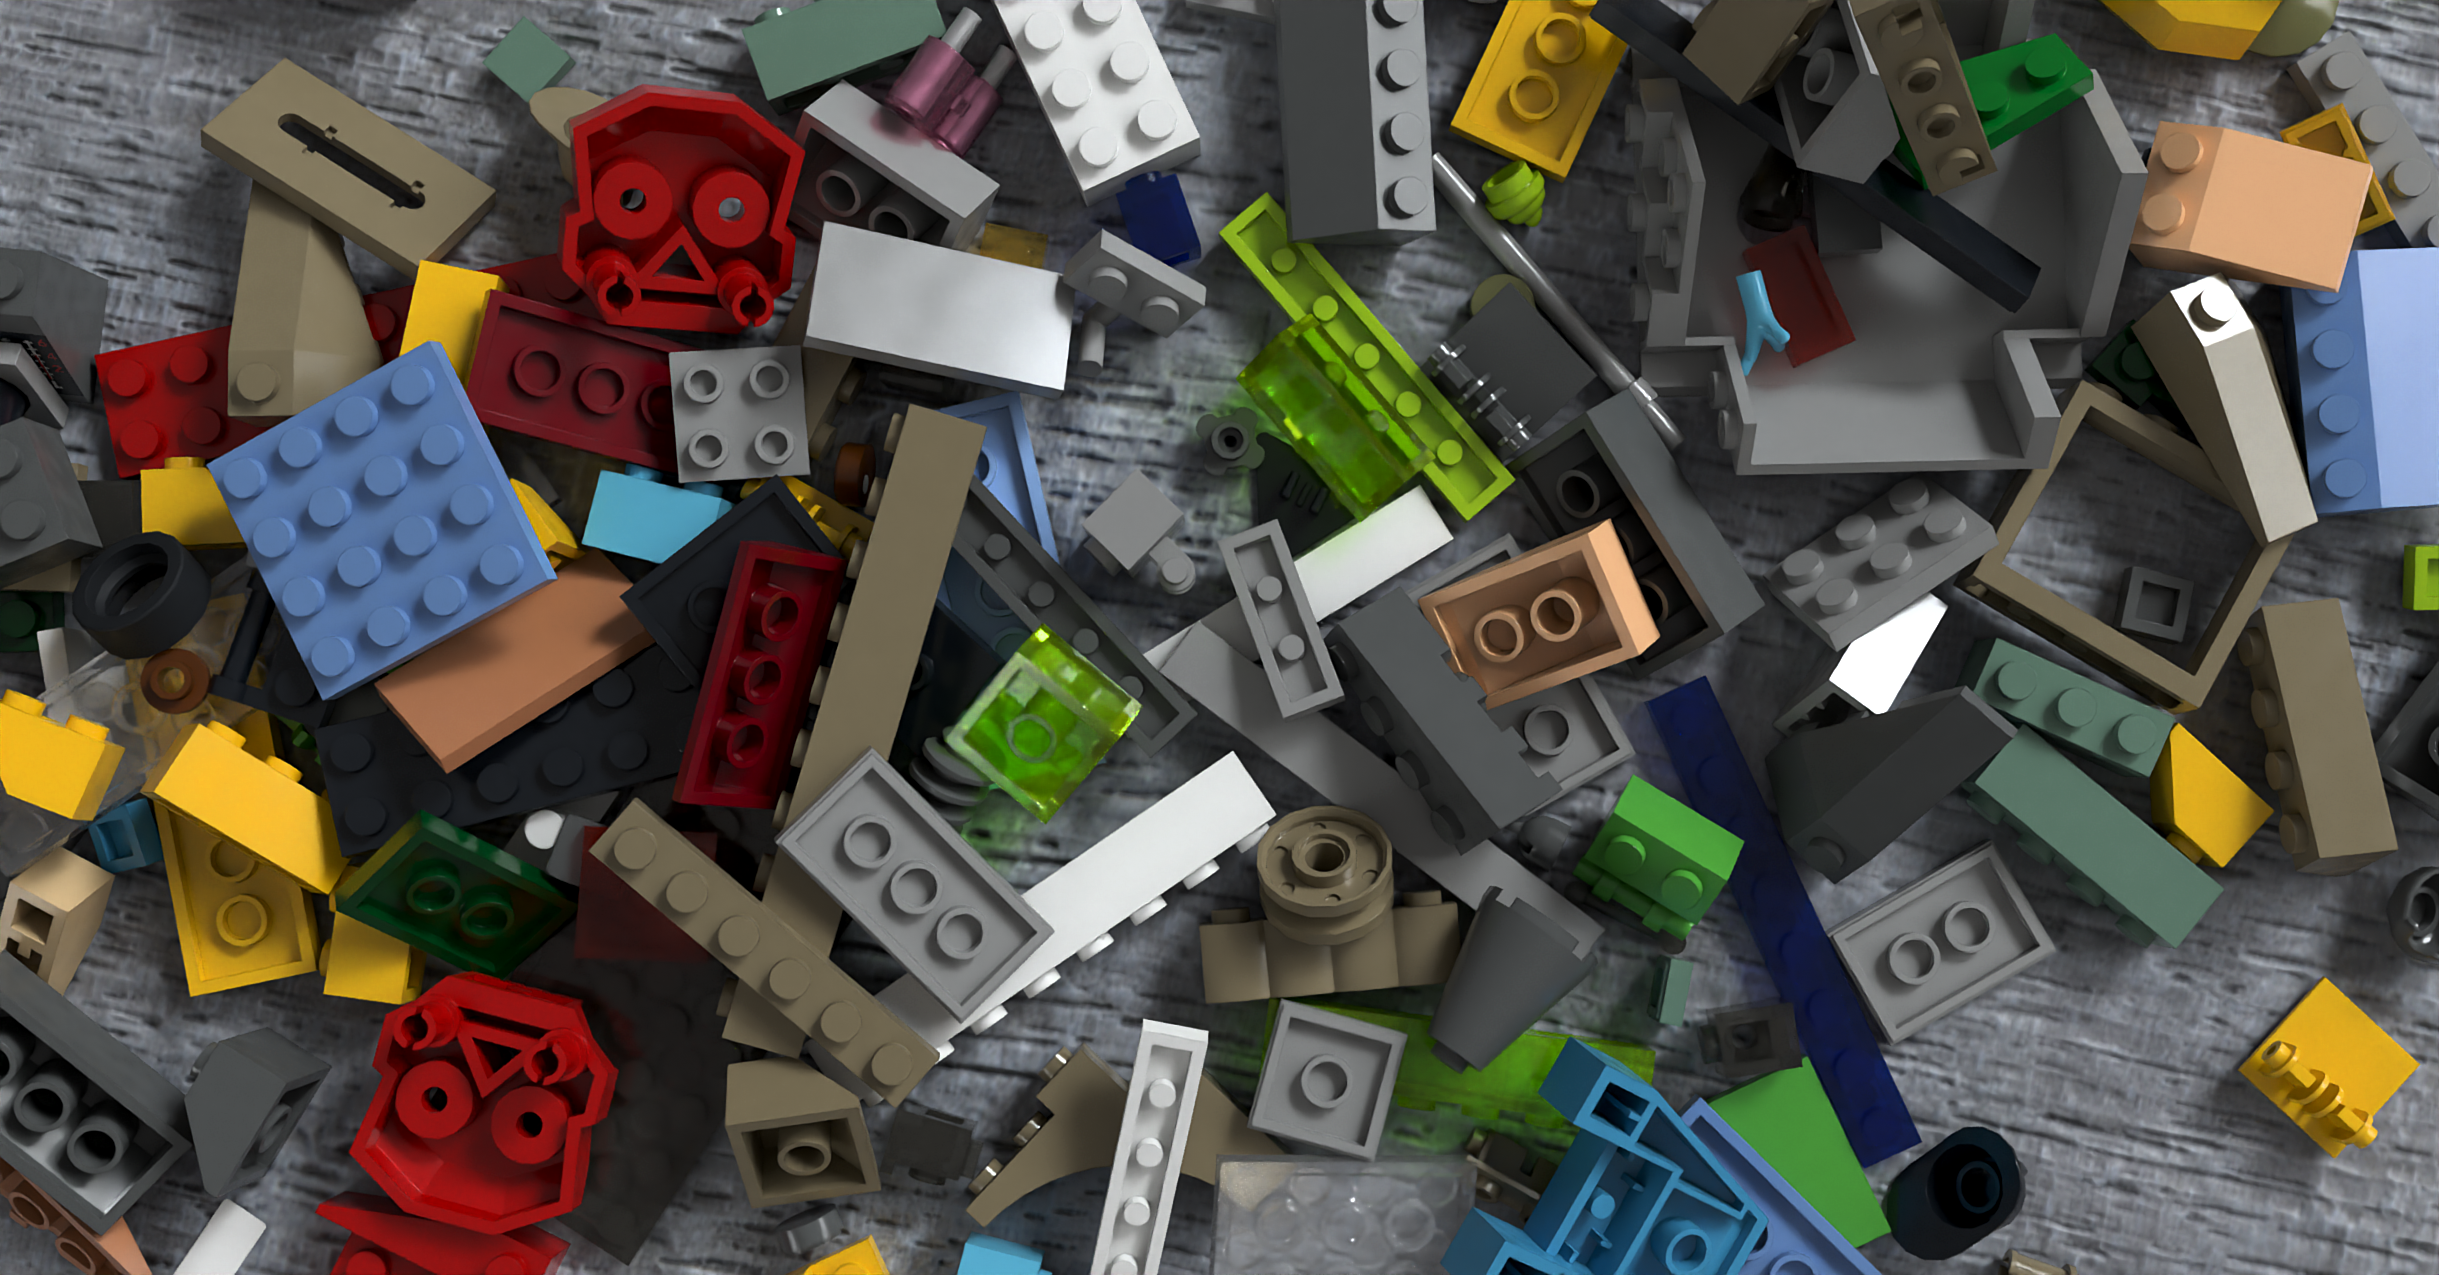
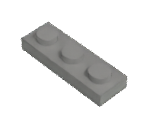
(1281, 621)

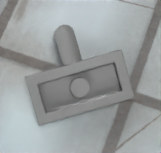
(1129, 285)

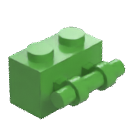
(1659, 859)

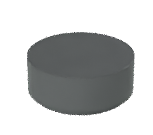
(809, 1229)

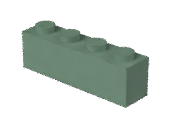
(2092, 839)

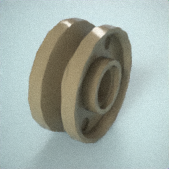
(1325, 875)

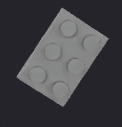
(1880, 560)

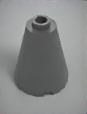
(1503, 982)

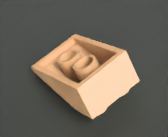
(2248, 208)
(1544, 615)

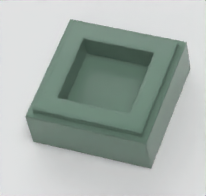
(528, 60)
(1669, 989)

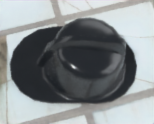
(1956, 1194)

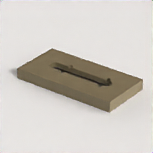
(251, 140)

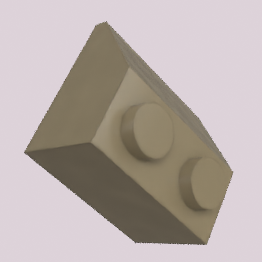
(796, 1133)

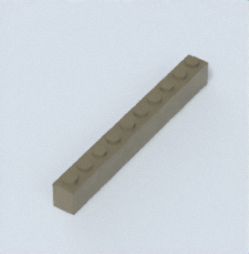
(869, 675)

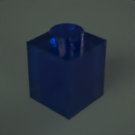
(1159, 218)

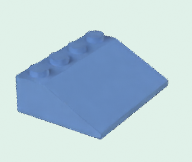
(2367, 383)

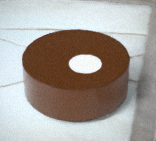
(854, 474)

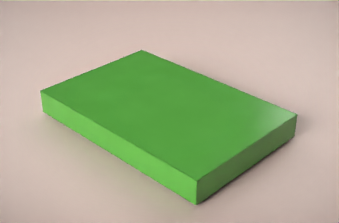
(1800, 1137)

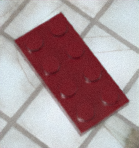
(573, 381)

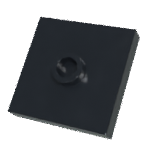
(947, 680)

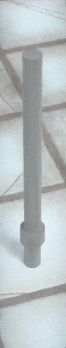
(1551, 299)

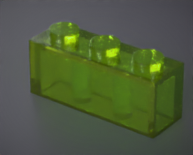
(1334, 417)

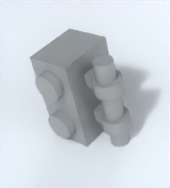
(1138, 528)

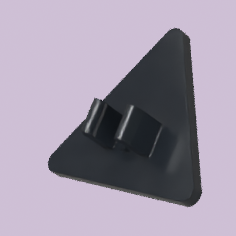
(1295, 496)

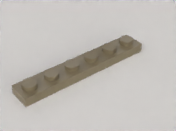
(765, 952)

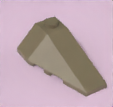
(295, 316)

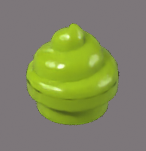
(1515, 194)

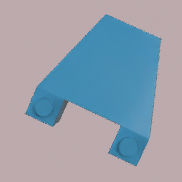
(1626, 1196)

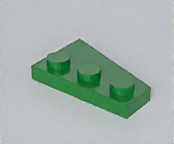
(2014, 91)

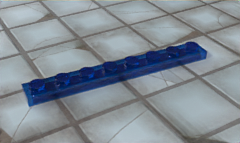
(1785, 924)

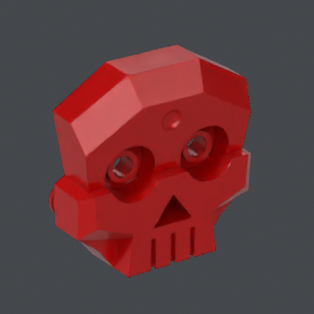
(686, 158)
(475, 1156)

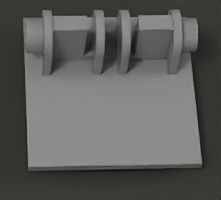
(739, 413)

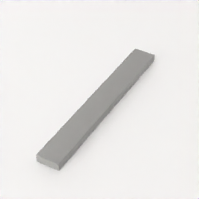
(1358, 780)

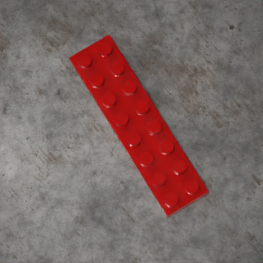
(174, 391)

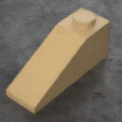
(54, 915)

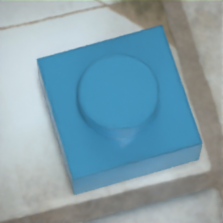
(127, 837)

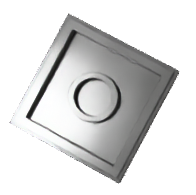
(1327, 1080)

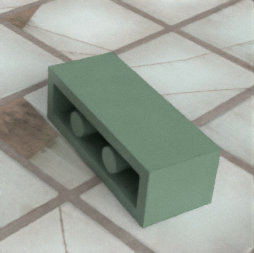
(820, 44)
(2067, 708)

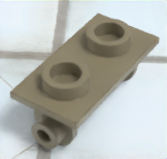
(1500, 1173)

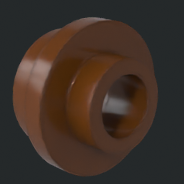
(195, 681)

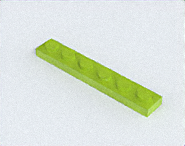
(1306, 283)

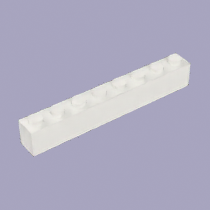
(1092, 895)

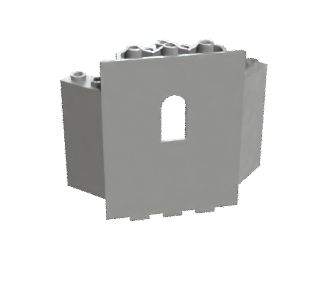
(1935, 363)

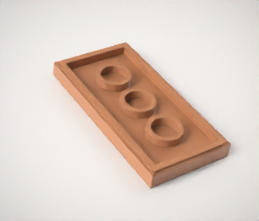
(516, 662)

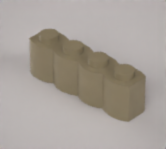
(1256, 961)

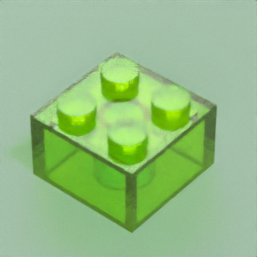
(1043, 723)

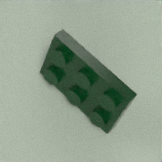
(457, 897)

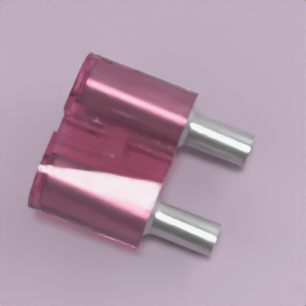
(942, 92)

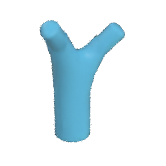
(1760, 319)

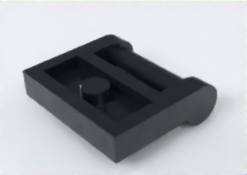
(288, 687)

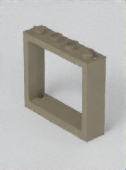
(1926, 89)
(2078, 631)

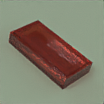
(1800, 295)

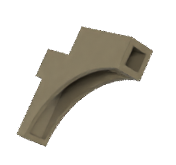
(1085, 1126)

